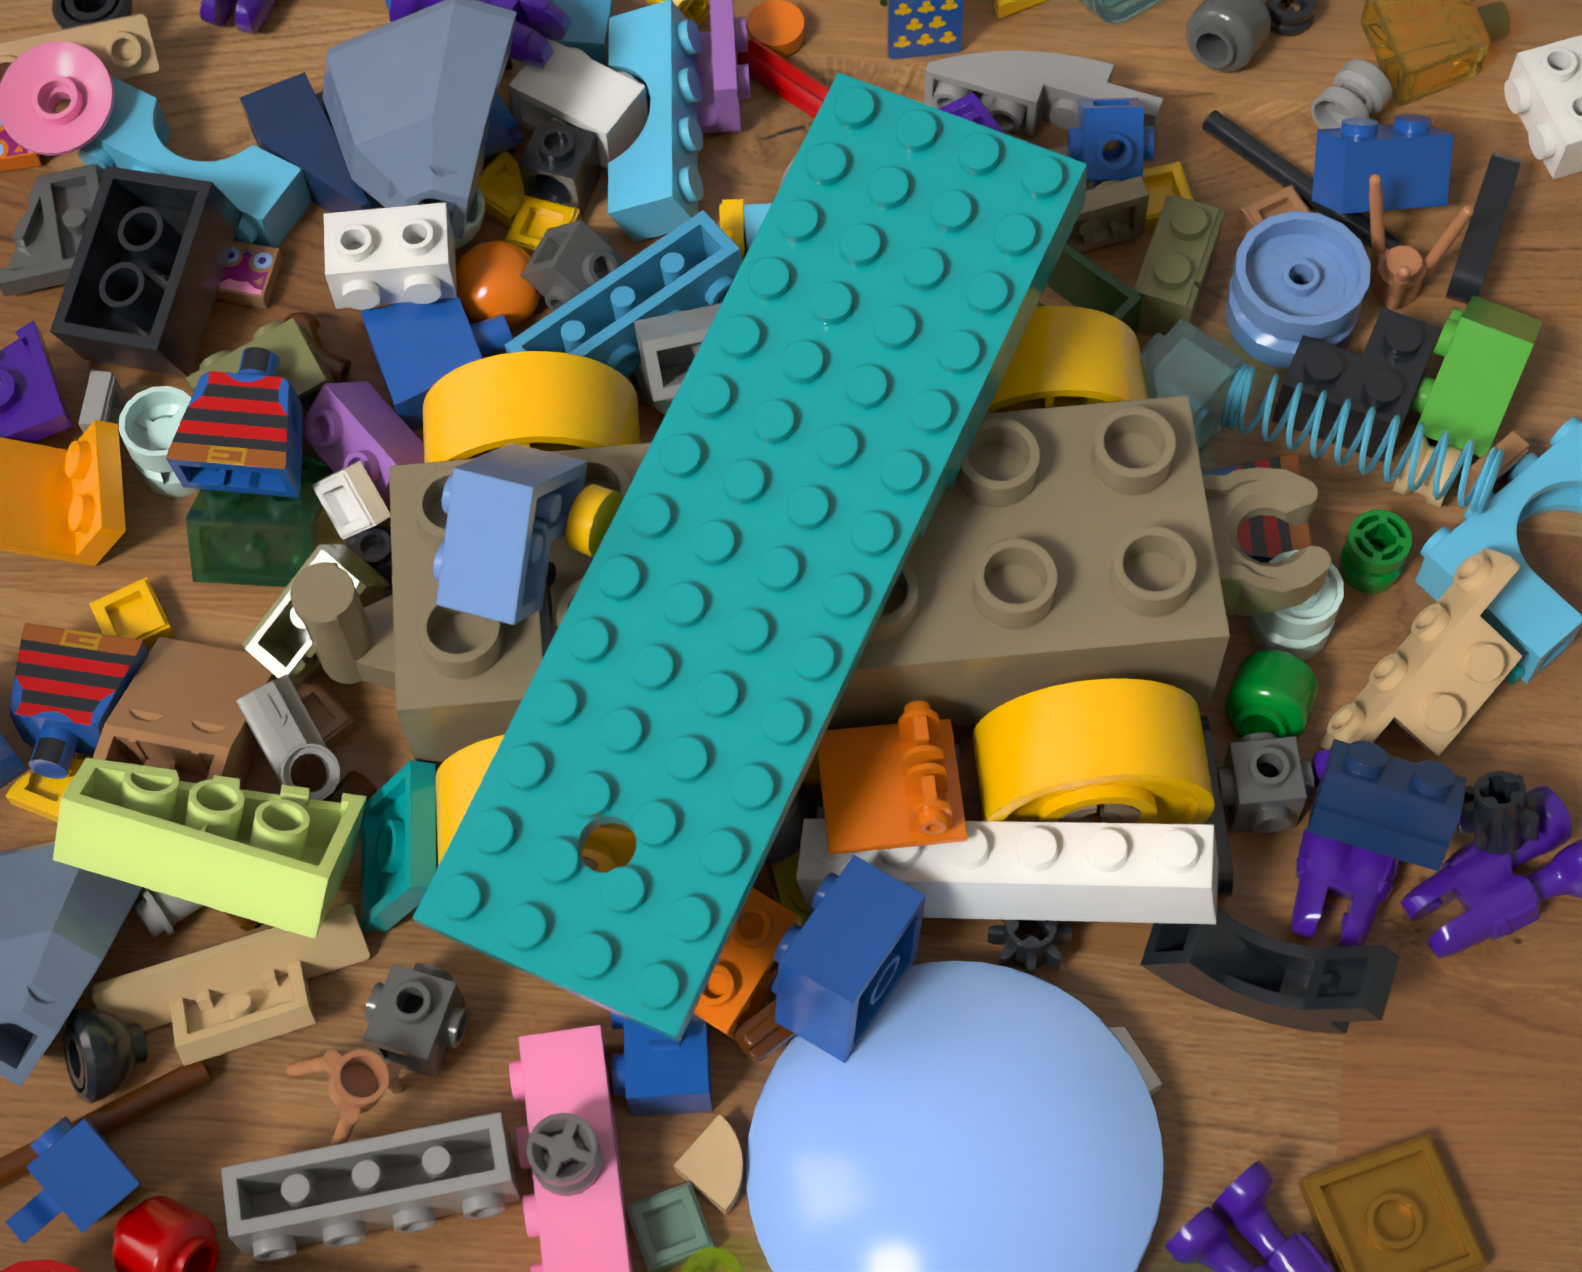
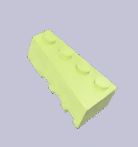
(211, 841)

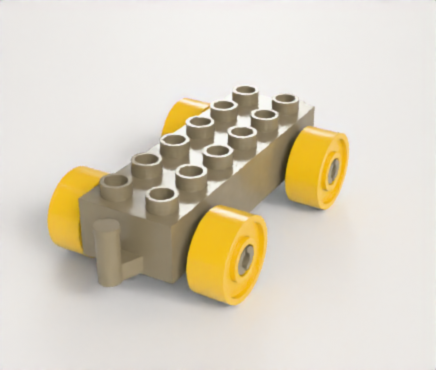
(1052, 602)

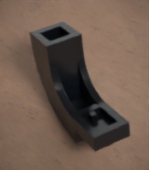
(1271, 977)

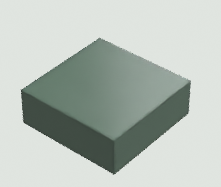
(669, 1227)

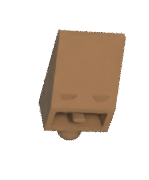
(186, 713)

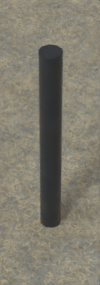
(1285, 174)

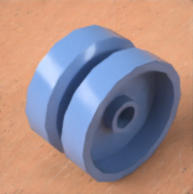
(1296, 280)

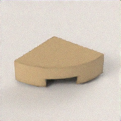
(714, 1165)

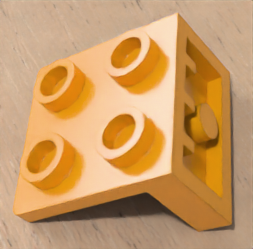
(63, 499)

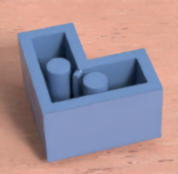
(502, 528)

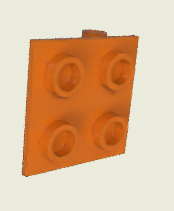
(892, 784)

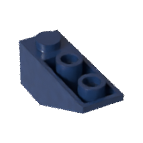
(297, 128)

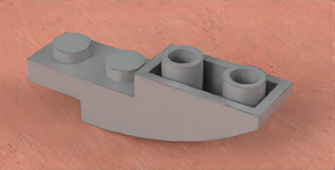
(1029, 87)

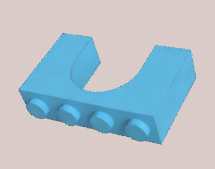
(1527, 608)

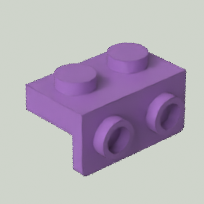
(720, 75)

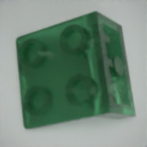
(254, 535)

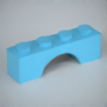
(657, 177)
(258, 183)

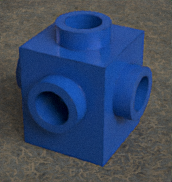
(1109, 120)

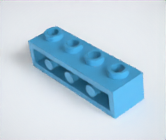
(675, 274)

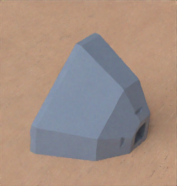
(419, 103)
(51, 942)

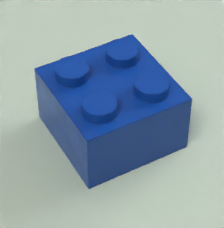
(847, 956)

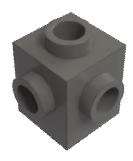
(569, 262)
(1264, 783)
(415, 1018)

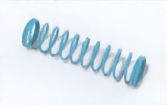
(1234, 412)

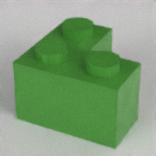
(1480, 370)

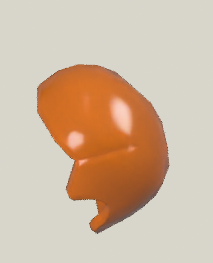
(492, 283)

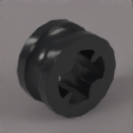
(1291, 23)

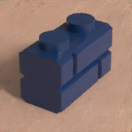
(1387, 803)

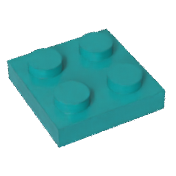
(398, 846)

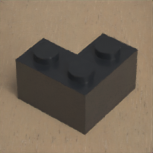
(1381, 377)

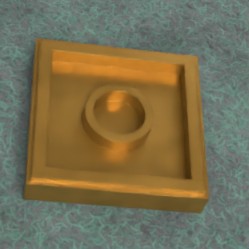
(1393, 1213)

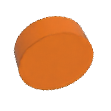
(777, 26)

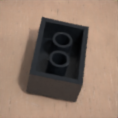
(147, 271)

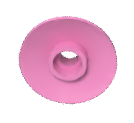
(42, 80)

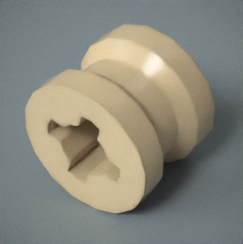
(1426, 489)

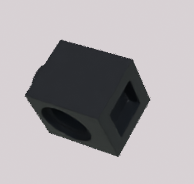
(561, 165)

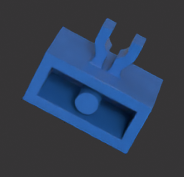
(1406, 155)
(663, 1073)
(78, 1177)

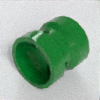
(1363, 559)

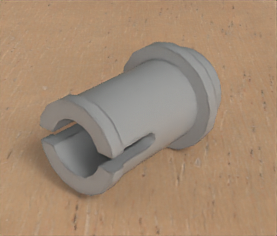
(162, 911)

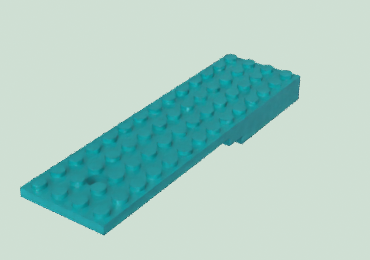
(756, 552)

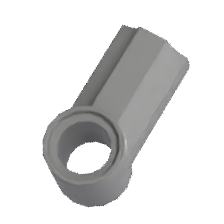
(287, 732)

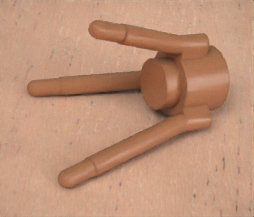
(1402, 268)
(353, 1084)

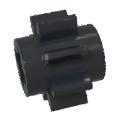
(1500, 813)
(1030, 952)

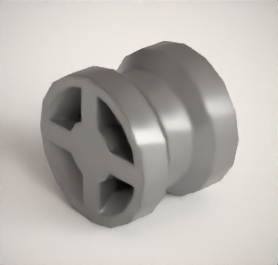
(557, 1142)

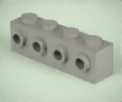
(370, 1186)

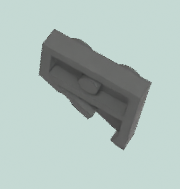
(50, 230)

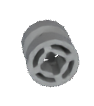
(1357, 93)

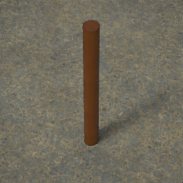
(119, 1112)

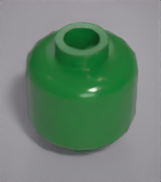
(1272, 694)

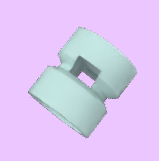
(148, 430)
(1303, 627)

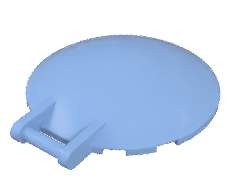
(959, 1137)

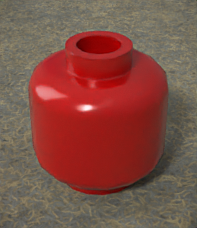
(164, 1238)

